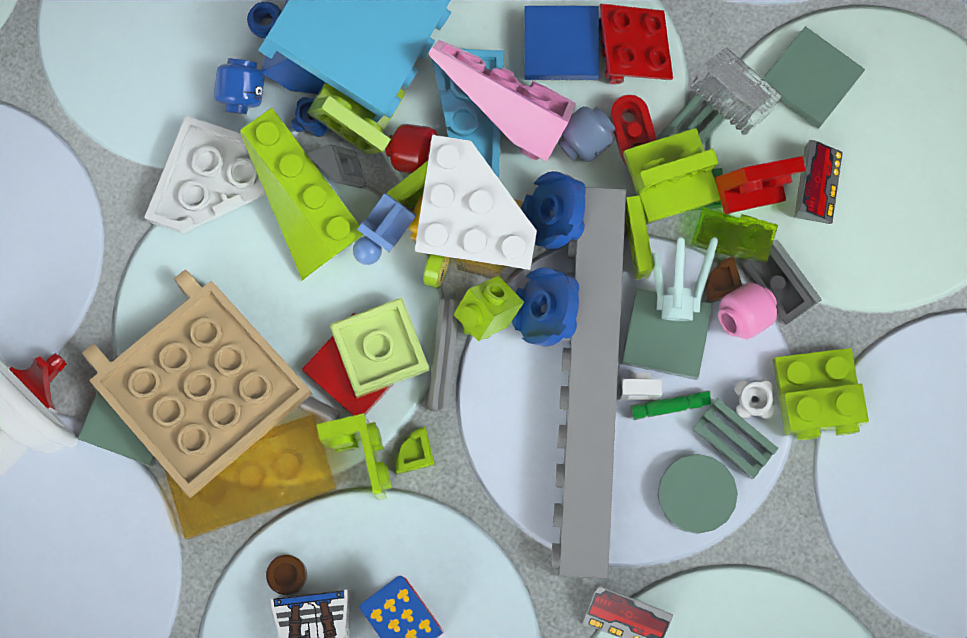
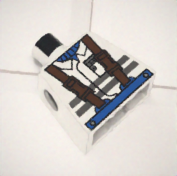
(313, 615)

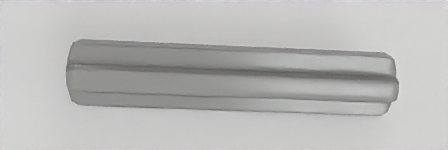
(443, 356)

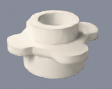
(763, 391)

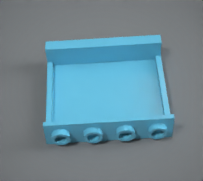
(359, 44)

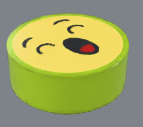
(435, 270)

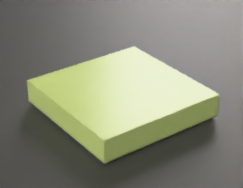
(379, 347)

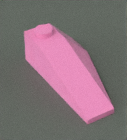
(525, 114)

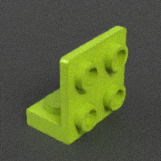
(351, 119)
(344, 437)

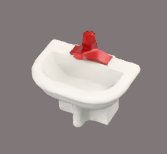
(28, 412)

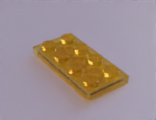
(270, 475)

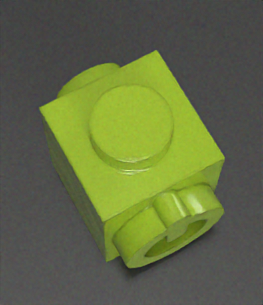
(488, 308)

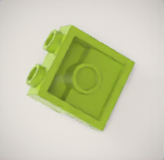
(820, 394)

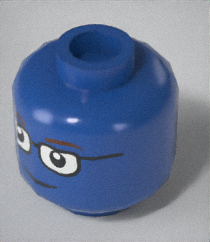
(239, 85)

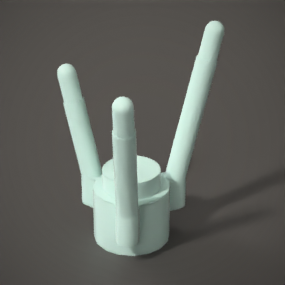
(678, 303)

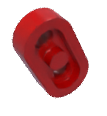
(631, 133)

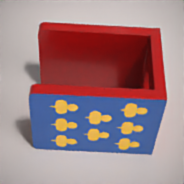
(400, 612)

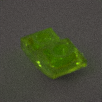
(737, 237)

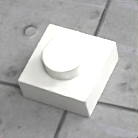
(640, 387)

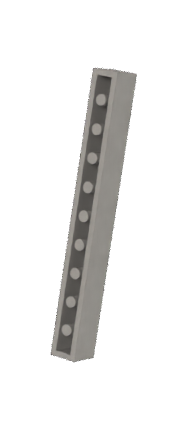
(591, 392)

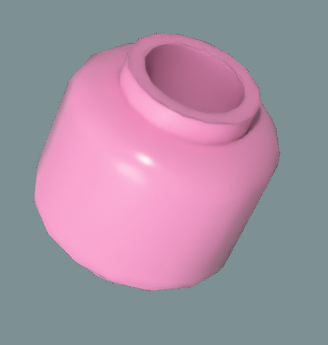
(747, 311)

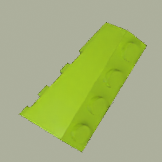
(302, 200)

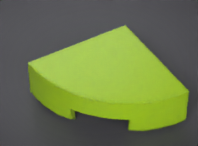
(415, 452)

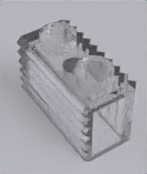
(735, 91)

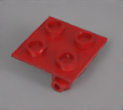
(634, 43)

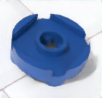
(567, 198)
(562, 309)

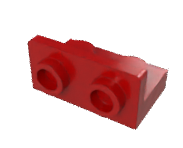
(757, 184)

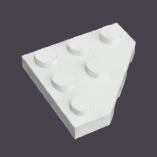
(203, 177)
(469, 210)

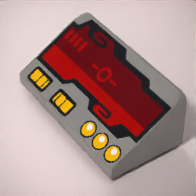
(625, 616)

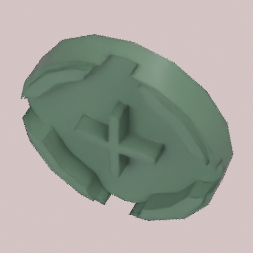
(697, 494)

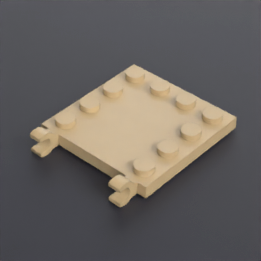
(199, 386)

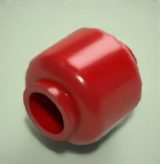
(409, 147)

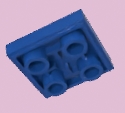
(561, 43)

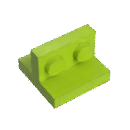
(673, 175)

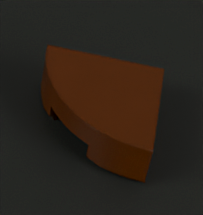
(722, 280)

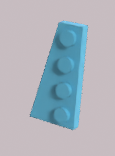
(464, 118)

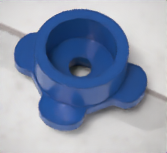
(302, 122)

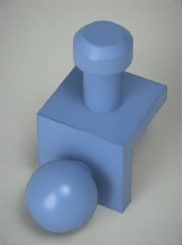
(382, 229)

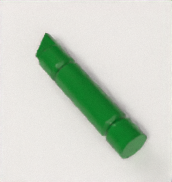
(670, 405)

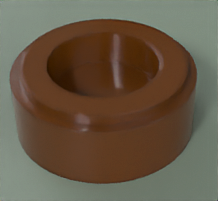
(286, 575)

